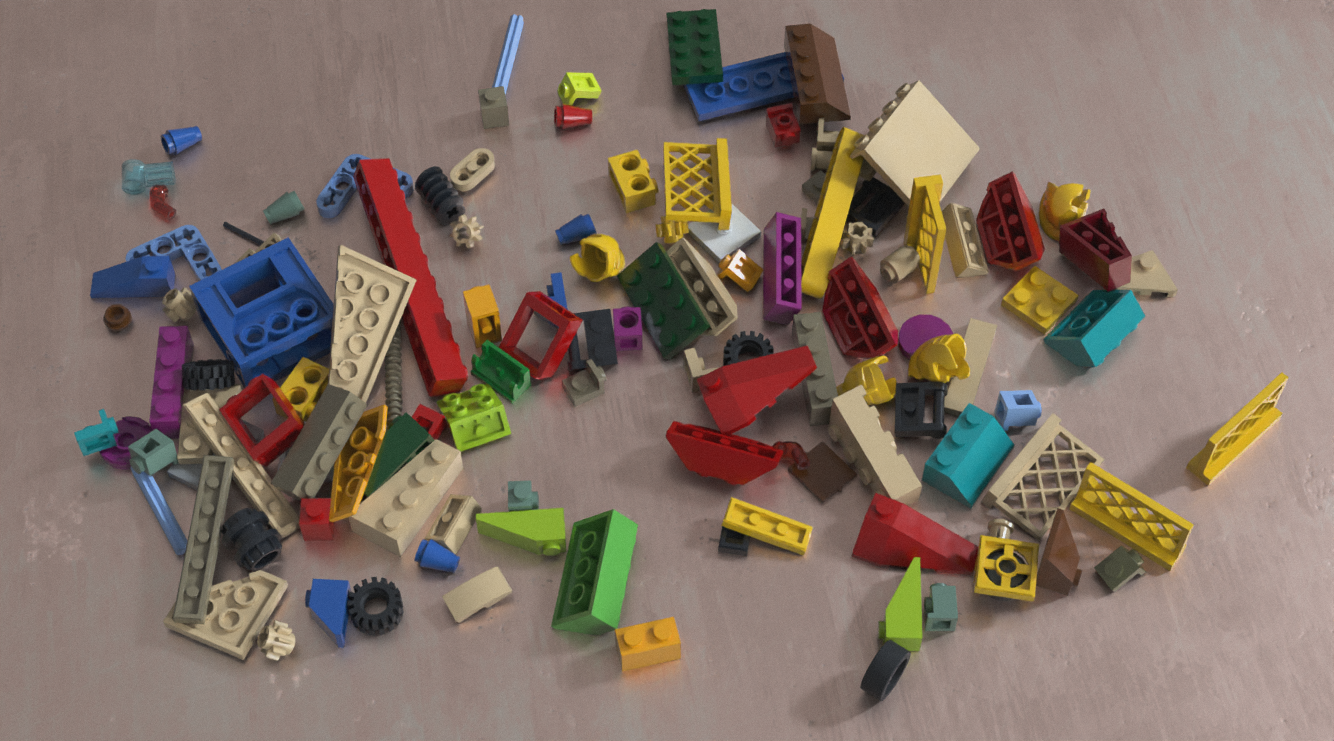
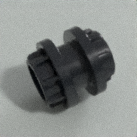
(249, 535)

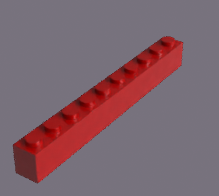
(401, 250)

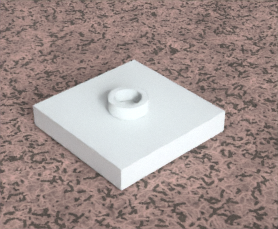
(723, 242)

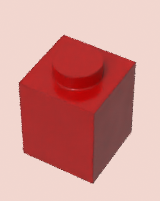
(315, 519)

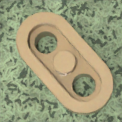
(470, 170)

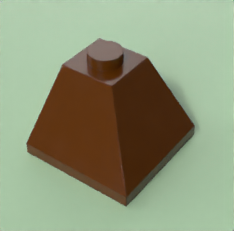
(1060, 558)

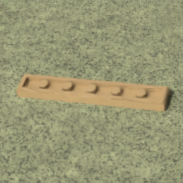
(246, 472)

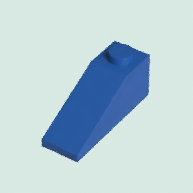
(135, 278)

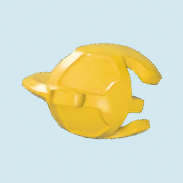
(1061, 206)
(599, 258)
(940, 359)
(871, 378)

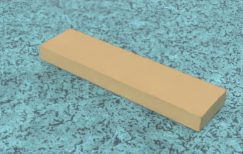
(978, 344)

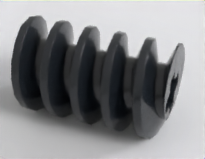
(439, 195)

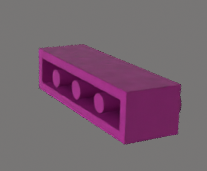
(782, 269)
(173, 350)

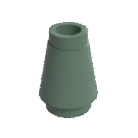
(283, 208)

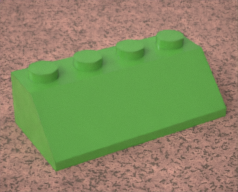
(595, 574)

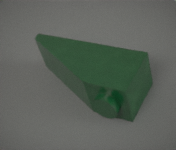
(399, 446)

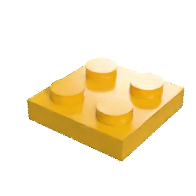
(1039, 300)

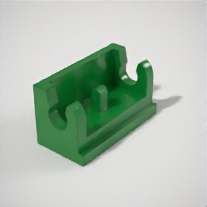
(501, 372)

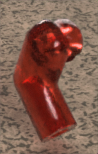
(158, 204)
(794, 452)

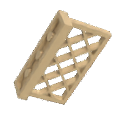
(1020, 468)

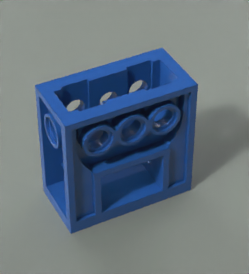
(278, 312)

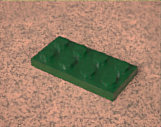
(694, 47)
(664, 301)

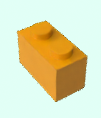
(482, 315)
(648, 644)

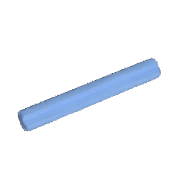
(508, 52)
(162, 511)

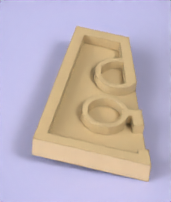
(191, 443)

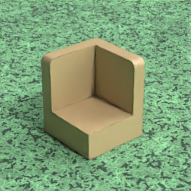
(825, 139)

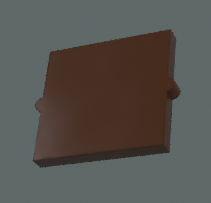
(825, 474)

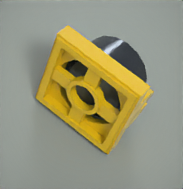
(1005, 573)

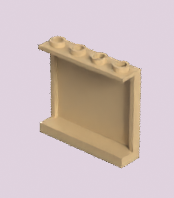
(915, 141)

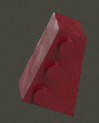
(1096, 249)

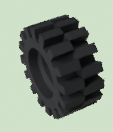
(746, 343)
(208, 374)
(375, 621)

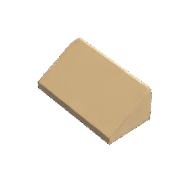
(454, 522)

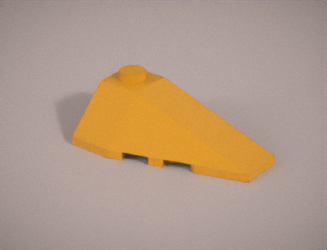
(356, 463)

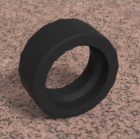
(885, 670)

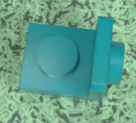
(97, 437)

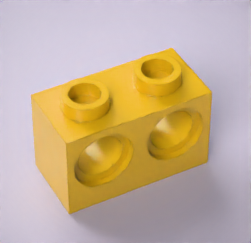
(632, 181)
(300, 389)

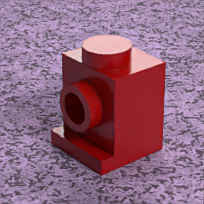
(782, 125)
(430, 420)

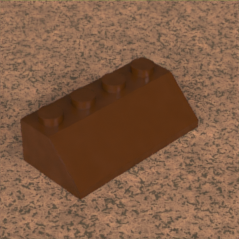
(815, 75)

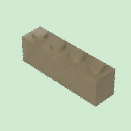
(820, 385)
(319, 443)

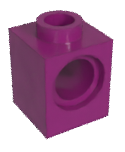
(627, 338)

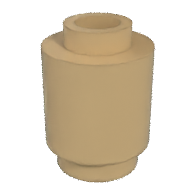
(899, 264)

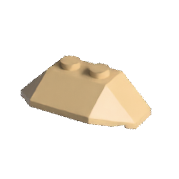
(704, 286)

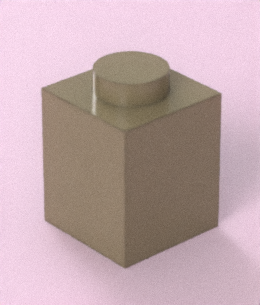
(493, 107)

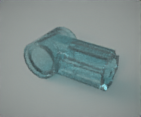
(138, 176)

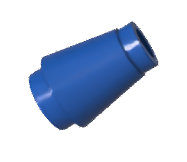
(178, 140)
(576, 229)
(435, 556)

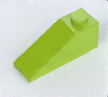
(532, 530)
(904, 612)

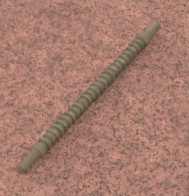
(393, 378)

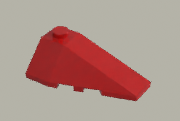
(746, 387)
(898, 533)

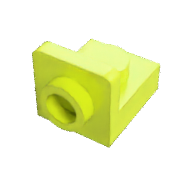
(578, 86)

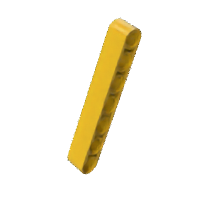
(830, 214)

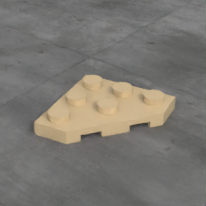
(235, 613)

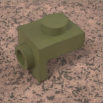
(1120, 567)

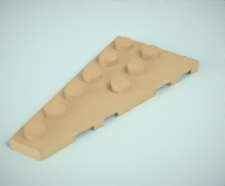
(365, 318)

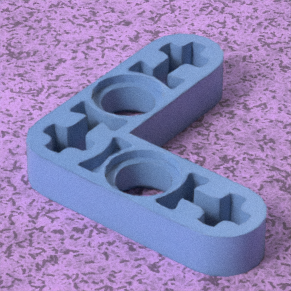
(341, 197)
(186, 248)

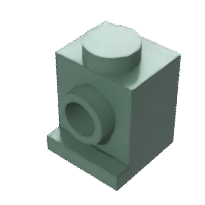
(152, 453)
(521, 496)
(941, 608)

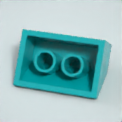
(1096, 327)
(968, 456)

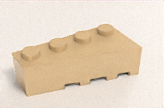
(871, 449)
(408, 498)

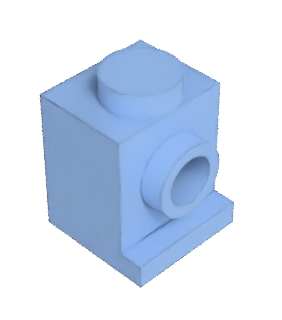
(1017, 409)

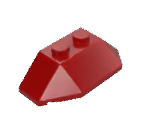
(1009, 225)
(857, 313)
(721, 456)

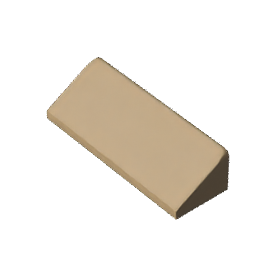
(963, 241)

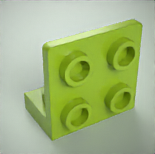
(474, 416)

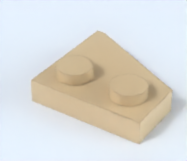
(1149, 276)

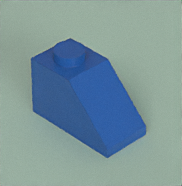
(329, 607)

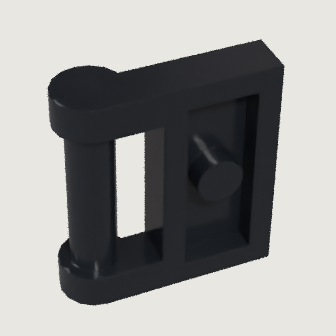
(879, 209)
(599, 340)
(911, 409)

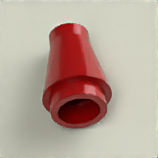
(571, 116)

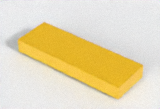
(767, 526)

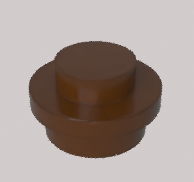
(117, 317)

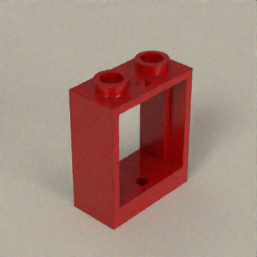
(554, 312)
(278, 440)

